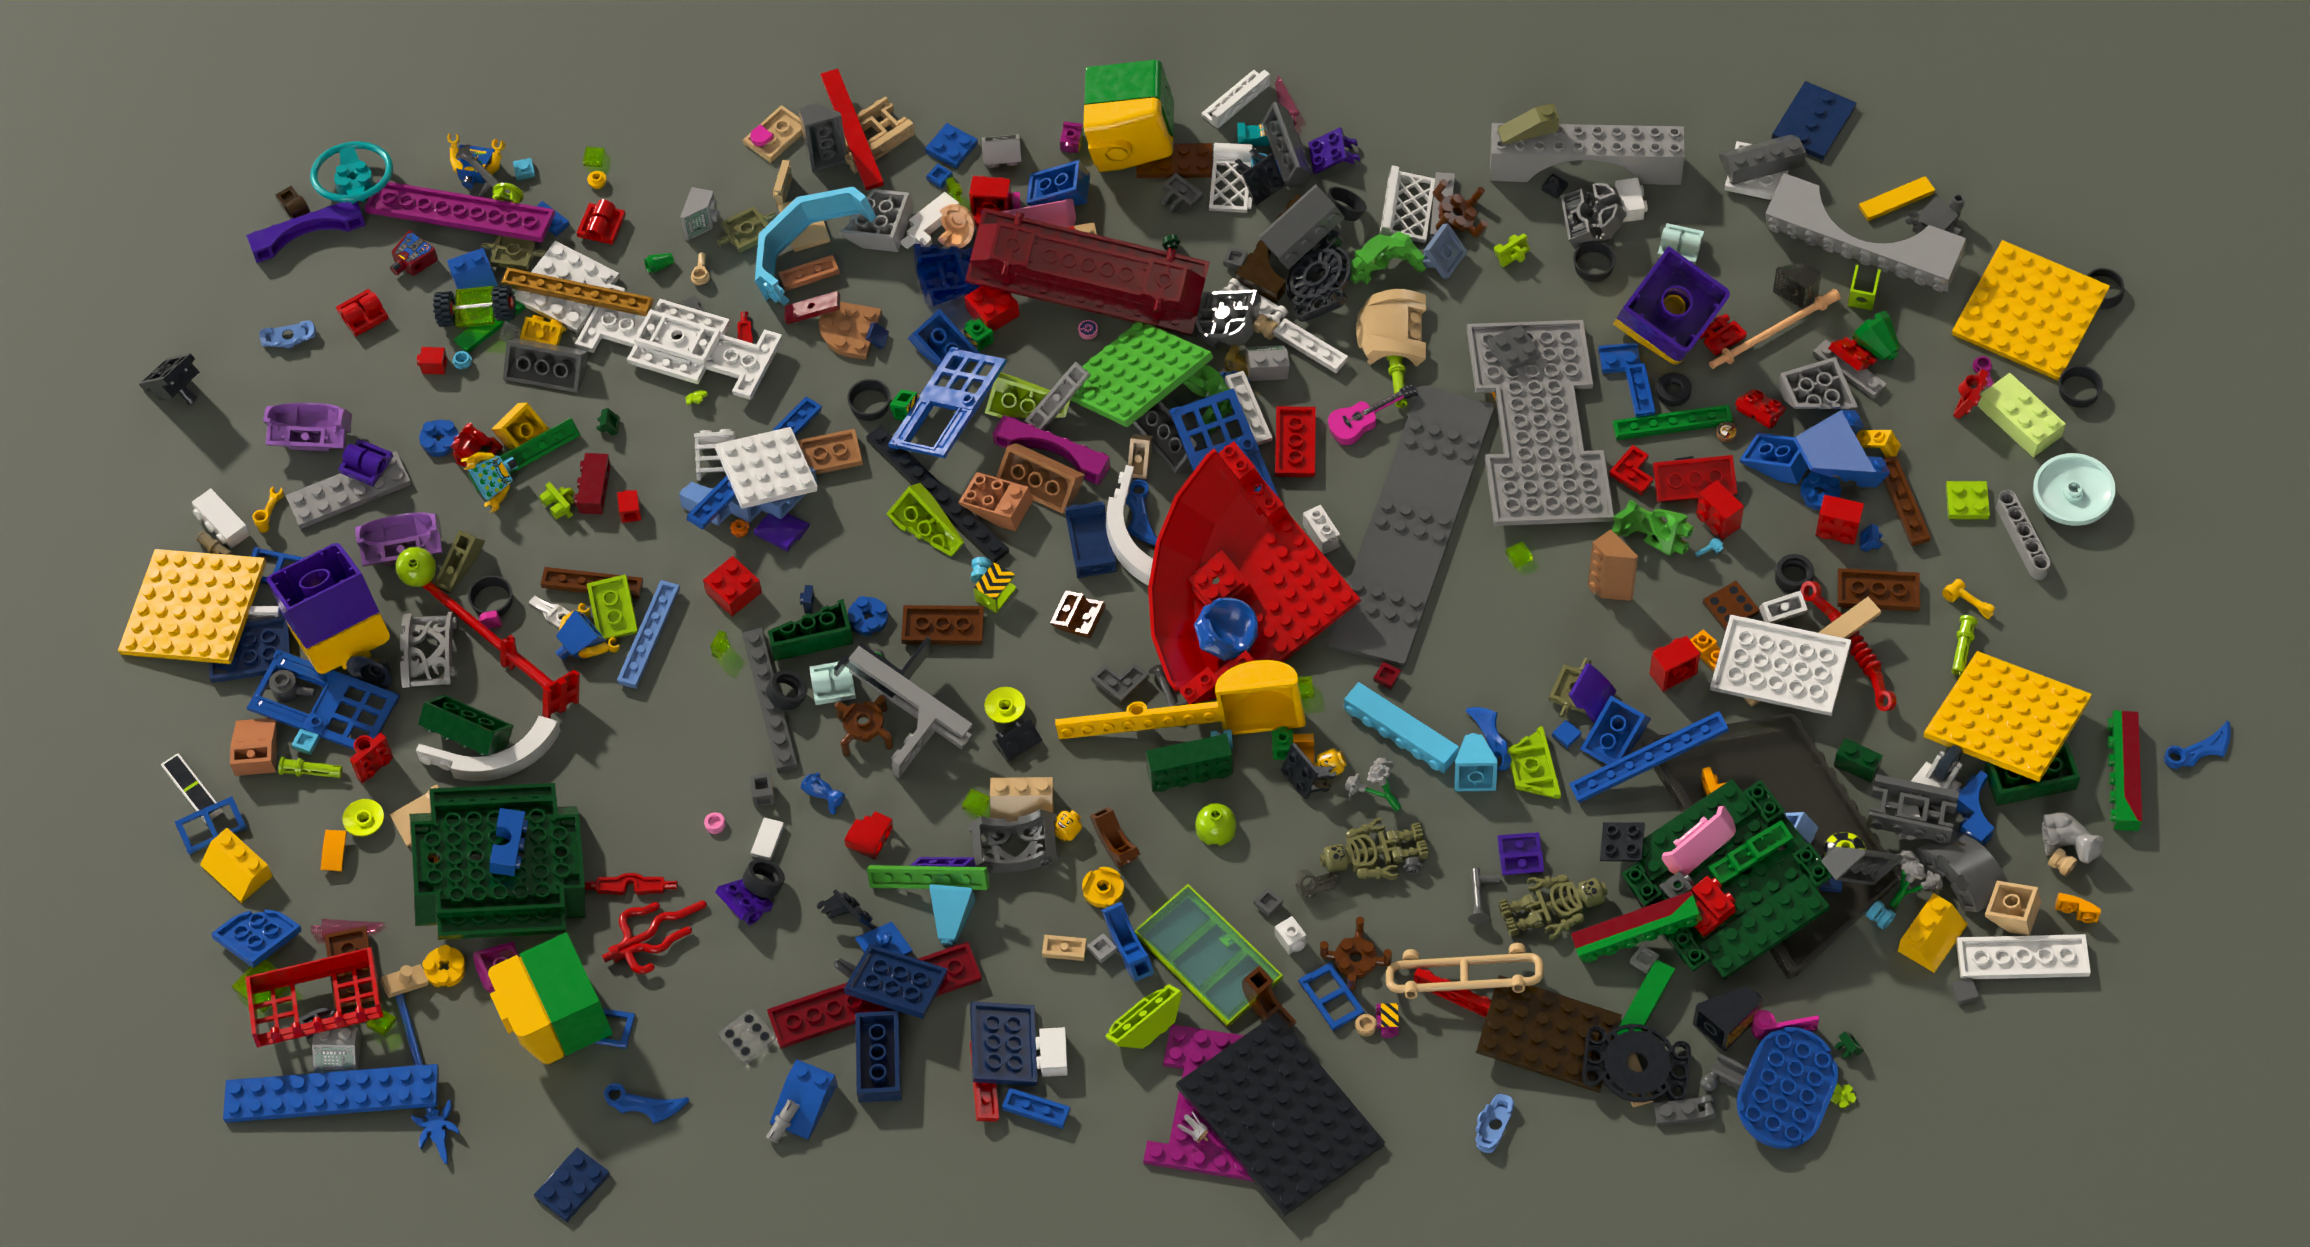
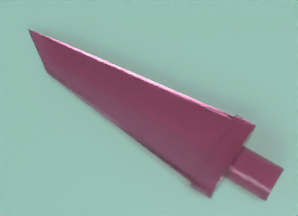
(1285, 99)
(330, 926)

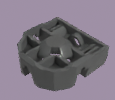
(1607, 214)
(1218, 307)

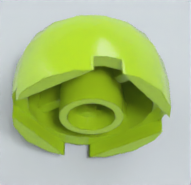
(421, 573)
(1216, 824)

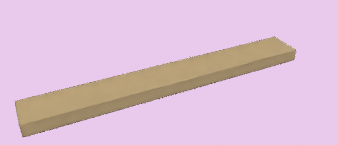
(1846, 625)

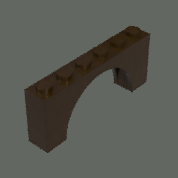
(1258, 273)

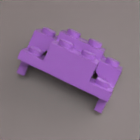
(307, 426)
(387, 537)

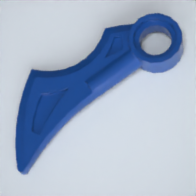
(1140, 524)
(1487, 722)
(2214, 745)
(655, 1109)

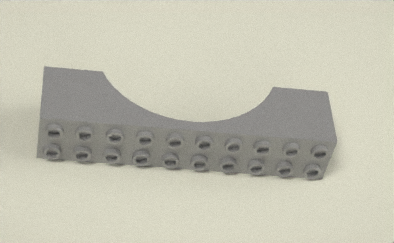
(1646, 151)
(1926, 258)

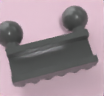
(1725, 1071)

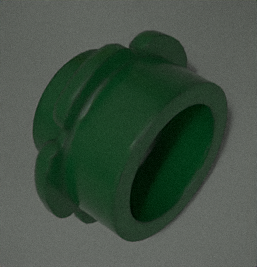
(1171, 241)

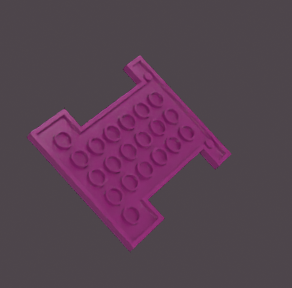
(1187, 1050)

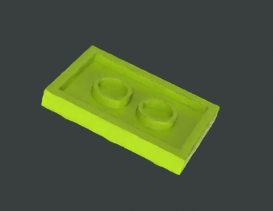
(612, 607)

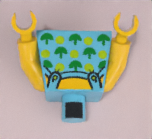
(491, 476)

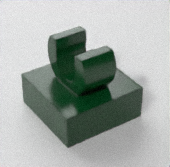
(608, 422)
(1851, 1044)

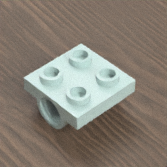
(1682, 240)
(830, 688)

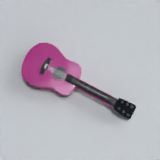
(1351, 423)

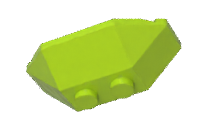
(1146, 1019)

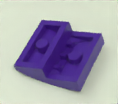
(781, 531)
(1591, 691)
(1520, 853)

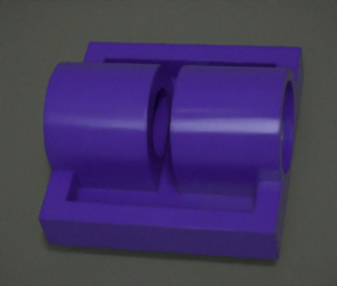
(364, 462)
(743, 902)

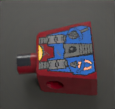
(412, 255)

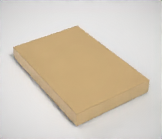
(785, 130)
(812, 236)

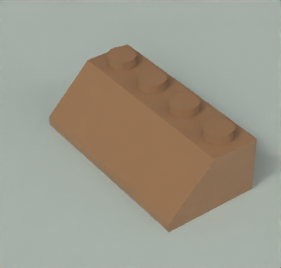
(1046, 478)
(1612, 568)

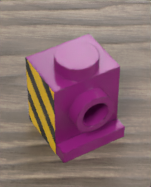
(1071, 137)
(1387, 1019)

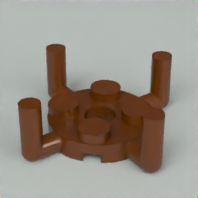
(1462, 207)
(866, 731)
(1358, 946)

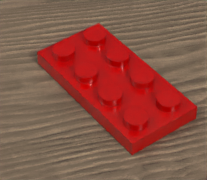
(1295, 441)
(1686, 478)

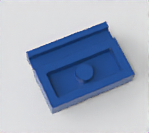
(1615, 357)

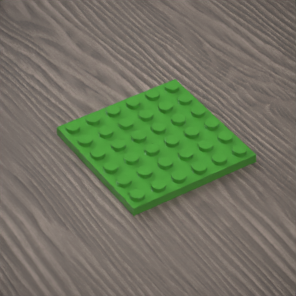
(1138, 372)

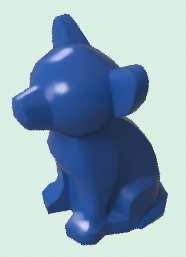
(815, 786)

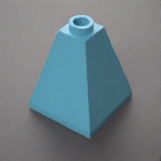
(1475, 765)
(951, 910)

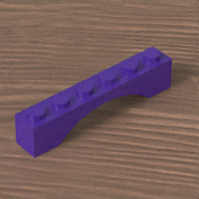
(269, 241)

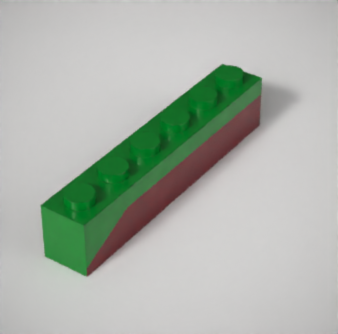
(2125, 770)
(1636, 927)

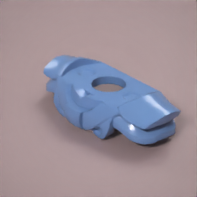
(274, 336)
(1499, 1109)

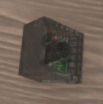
(1797, 283)

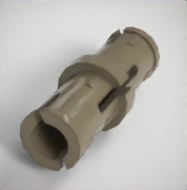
(213, 545)

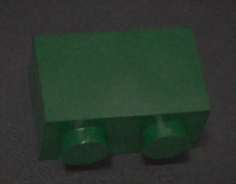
(1858, 760)

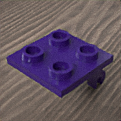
(1331, 150)

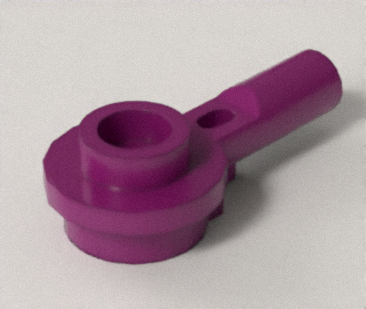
(1983, 363)

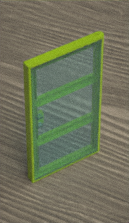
(1204, 953)

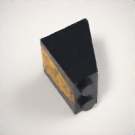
(1727, 1015)

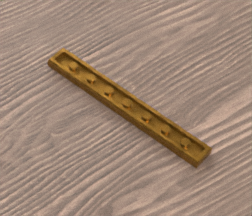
(577, 292)

